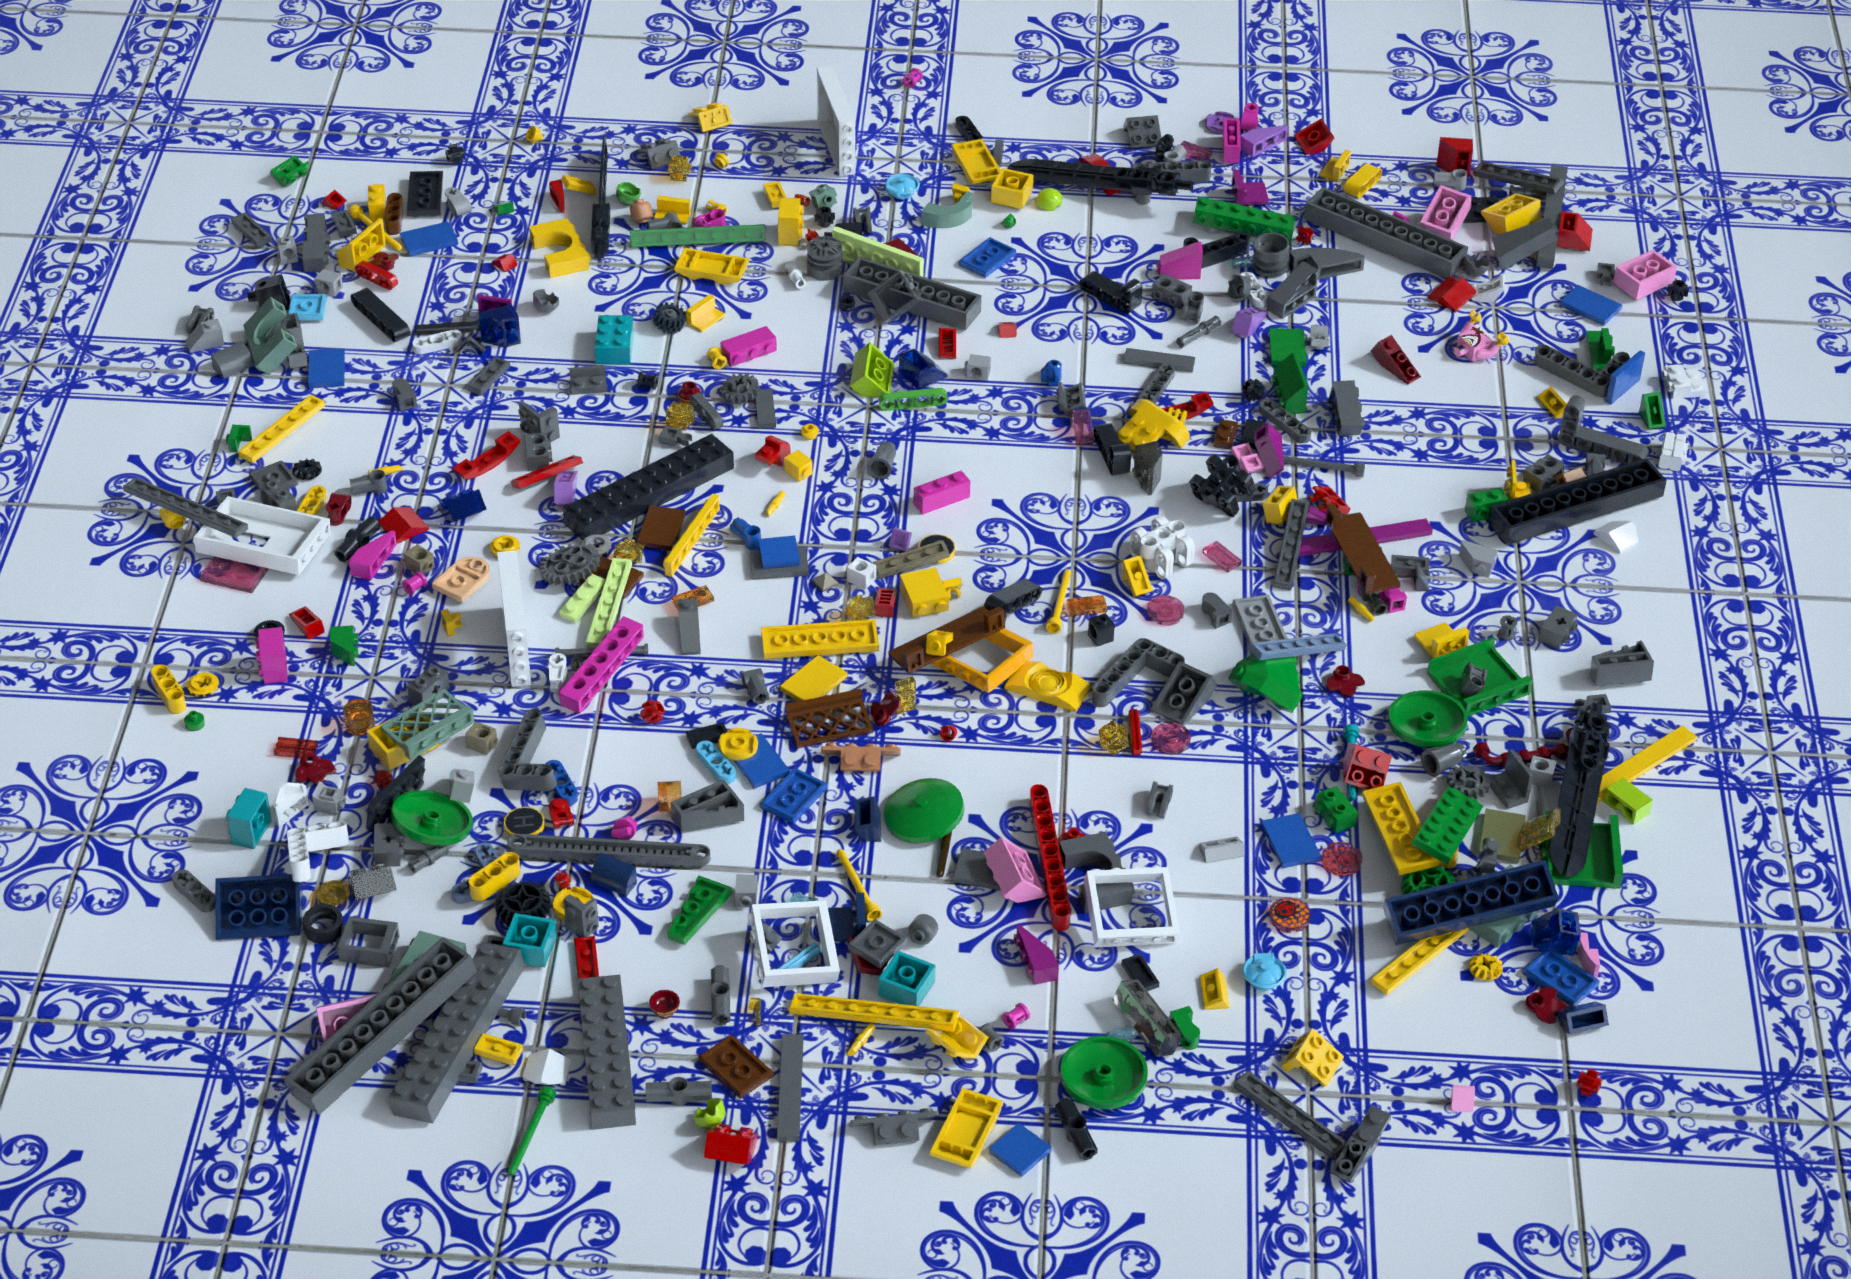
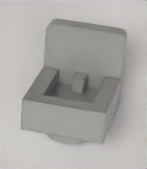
(1319, 336)

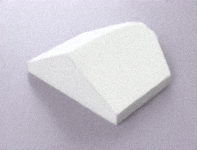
(1489, 290)
(1618, 535)
(289, 801)
(547, 1068)

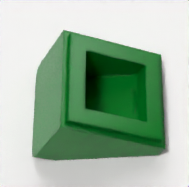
(504, 207)

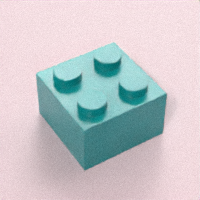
(249, 818)
(533, 937)
(906, 979)

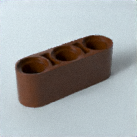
(394, 213)

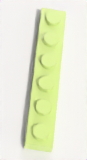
(609, 601)

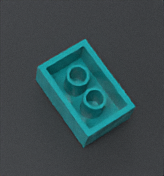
(614, 339)

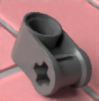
(1193, 307)
(1472, 680)

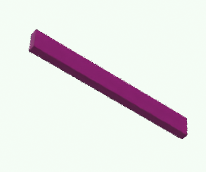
(1382, 534)

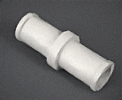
(795, 275)

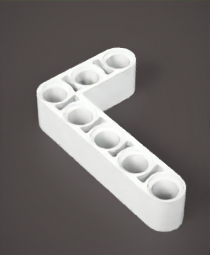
(313, 838)

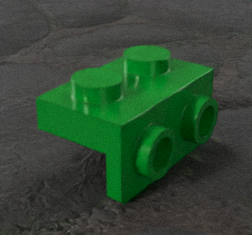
(289, 171)

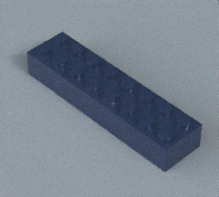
(1470, 902)

